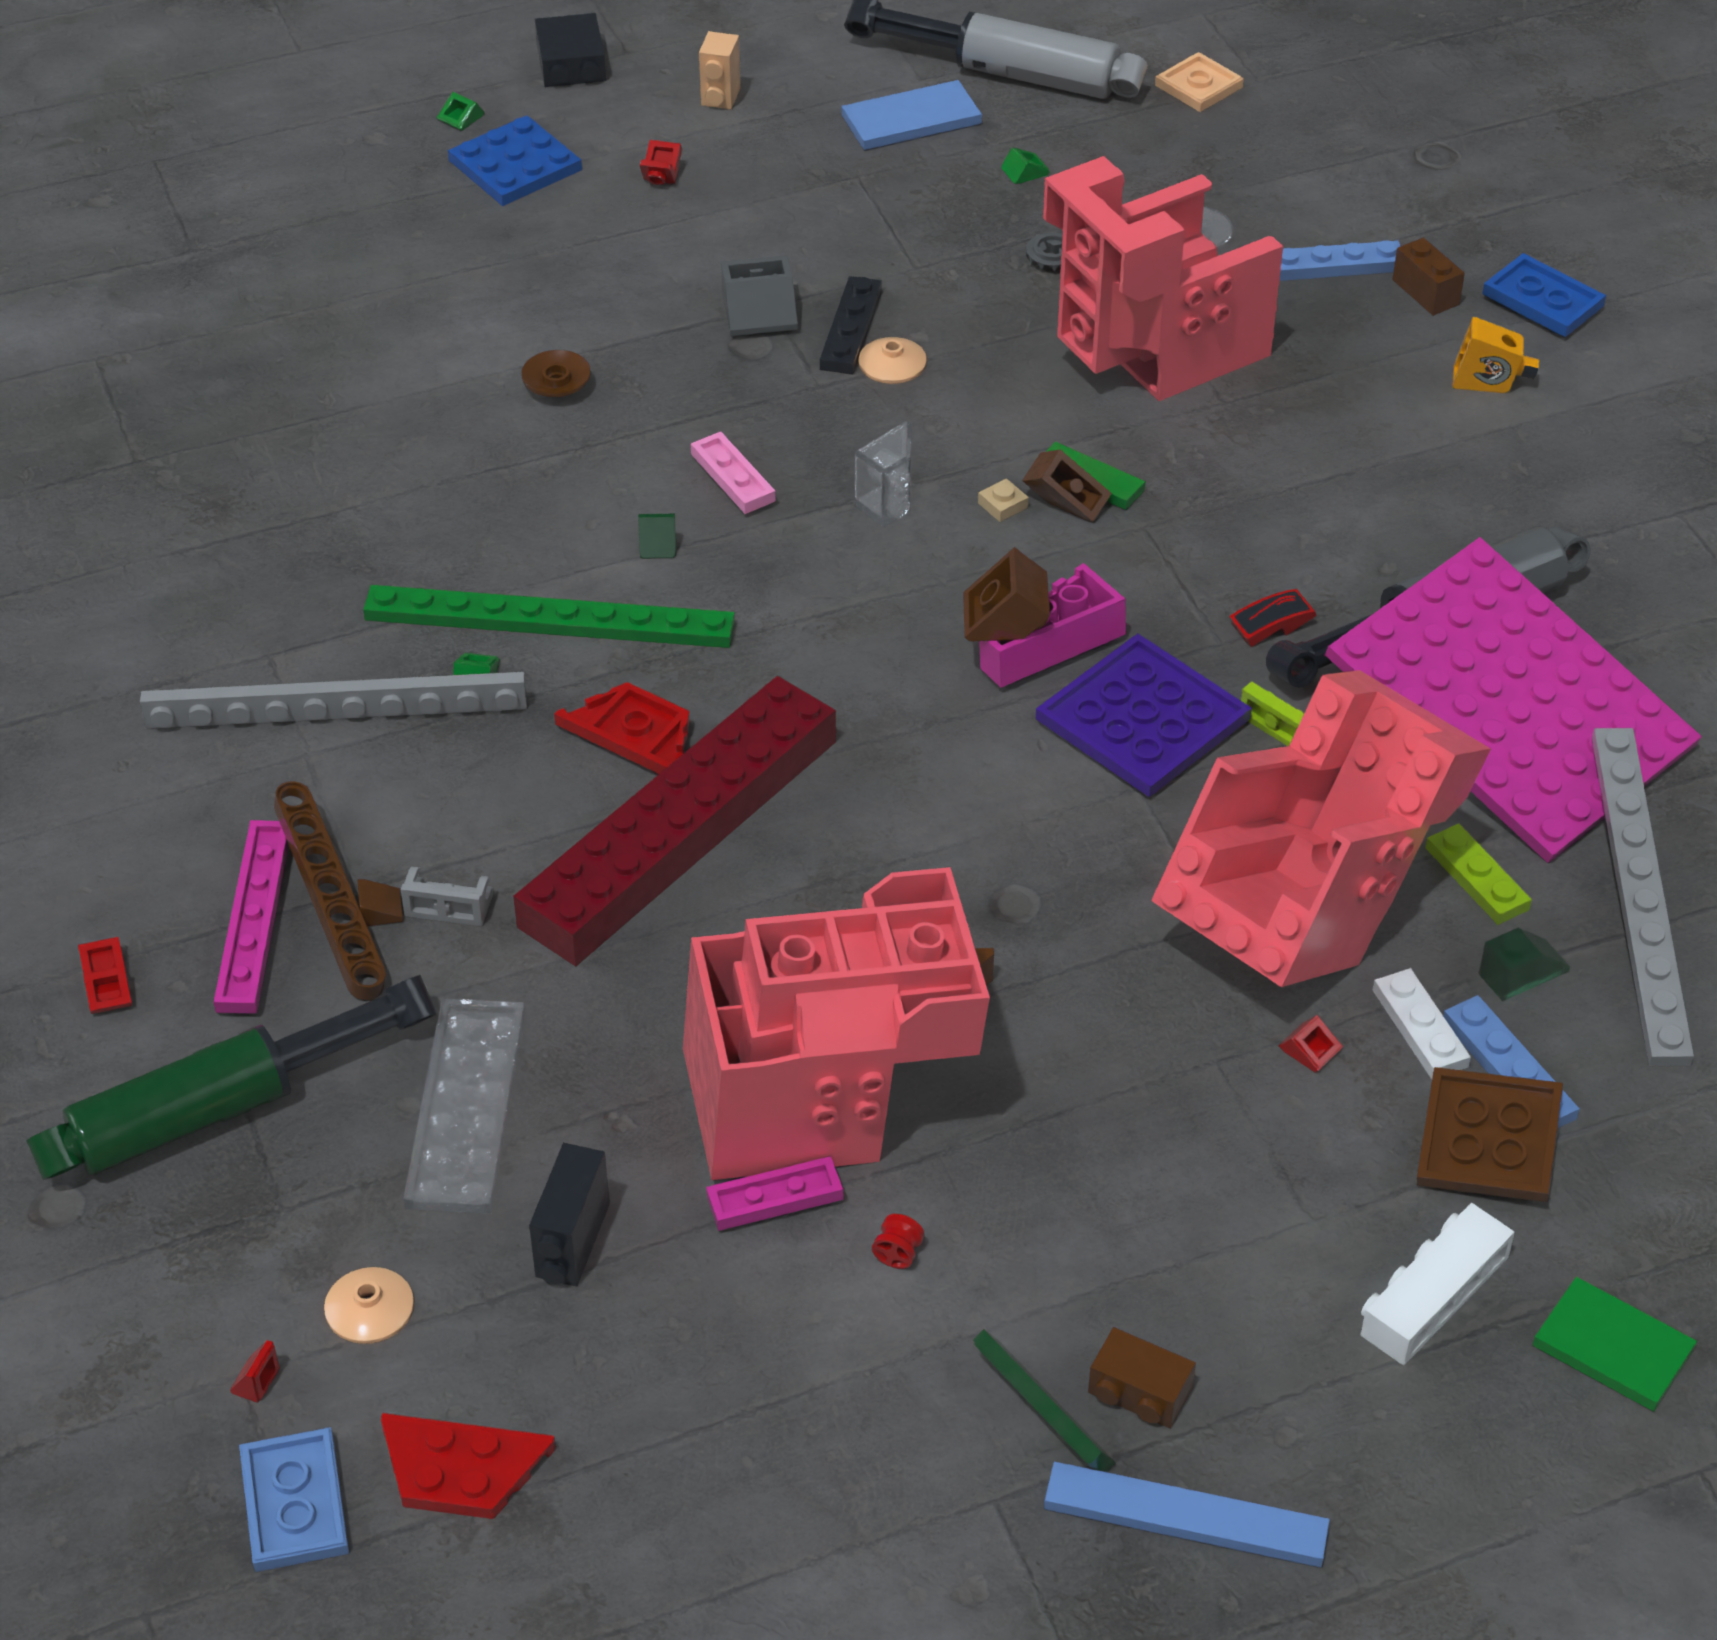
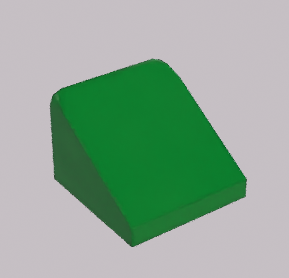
(460, 112)
(1023, 166)
(475, 664)

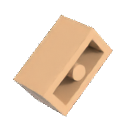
(719, 70)

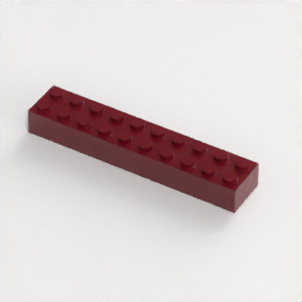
(674, 820)

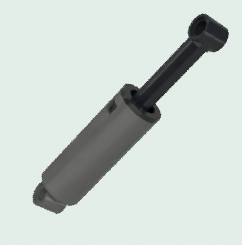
(1537, 553)

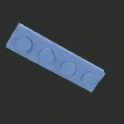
(1338, 260)
(1499, 1049)

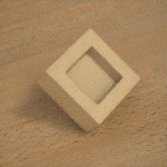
(1003, 500)

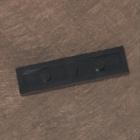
(850, 325)

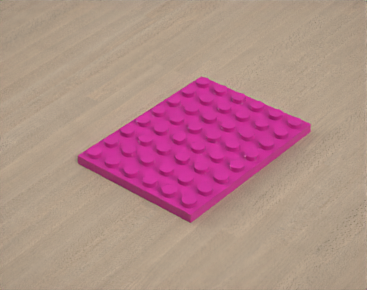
(1520, 679)

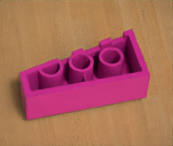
(1082, 617)

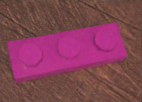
(774, 1193)

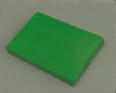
(1614, 1343)

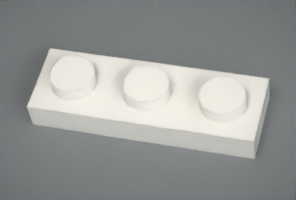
(1420, 1022)

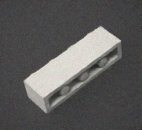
(1436, 1283)

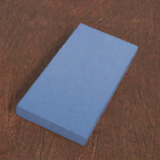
(911, 115)

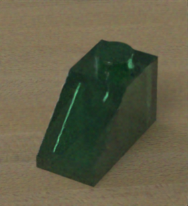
(1519, 962)

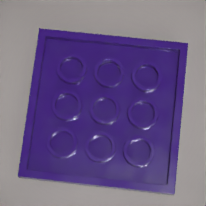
(1143, 714)

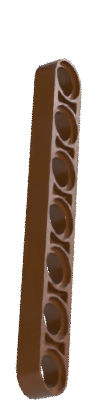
(328, 904)

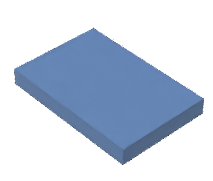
(293, 1499)

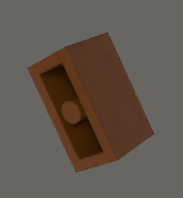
(1428, 276)
(1141, 1378)

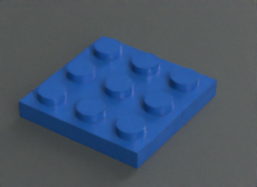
(514, 160)

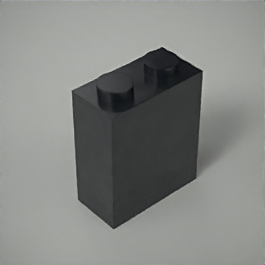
(570, 49)
(569, 1214)

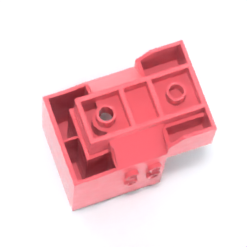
(1150, 286)
(1313, 838)
(810, 1013)

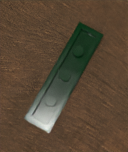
(1043, 1402)

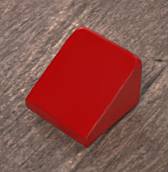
(1311, 1044)
(257, 1373)

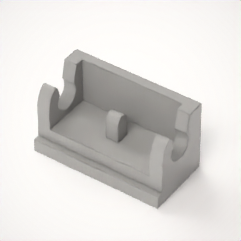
(445, 901)

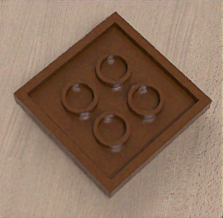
(1490, 1134)

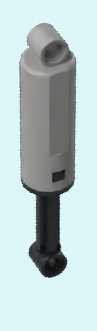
(1012, 49)

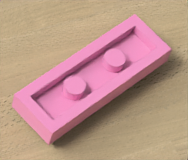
(733, 472)

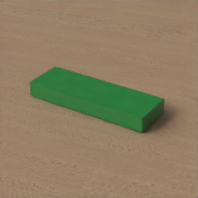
(1123, 486)

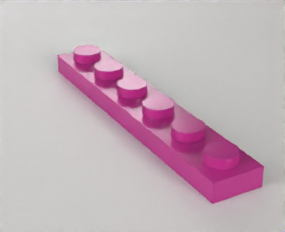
(252, 919)

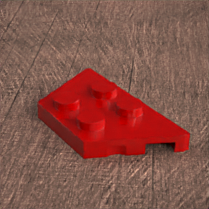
(631, 725)
(459, 1464)

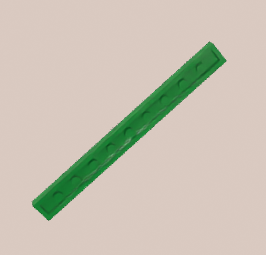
(549, 616)

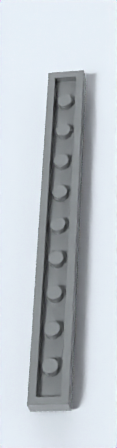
(333, 700)
(1642, 899)

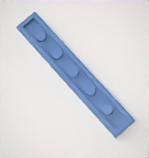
(1187, 1514)

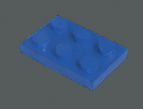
(1544, 294)

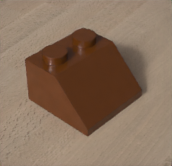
(1007, 600)

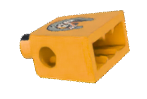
(1491, 359)

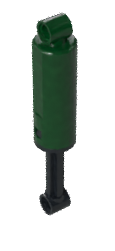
(211, 1086)

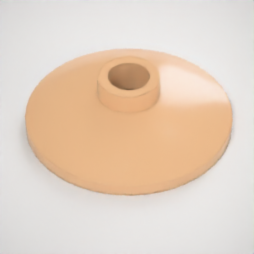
(892, 360)
(371, 1318)

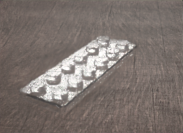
(465, 1106)

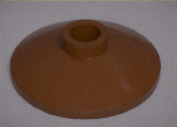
(556, 373)

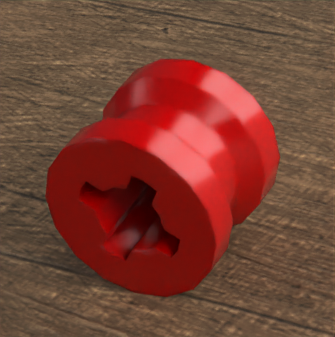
(898, 1241)

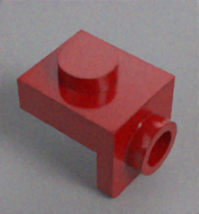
(661, 162)

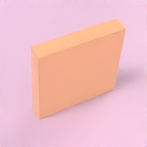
(1199, 82)

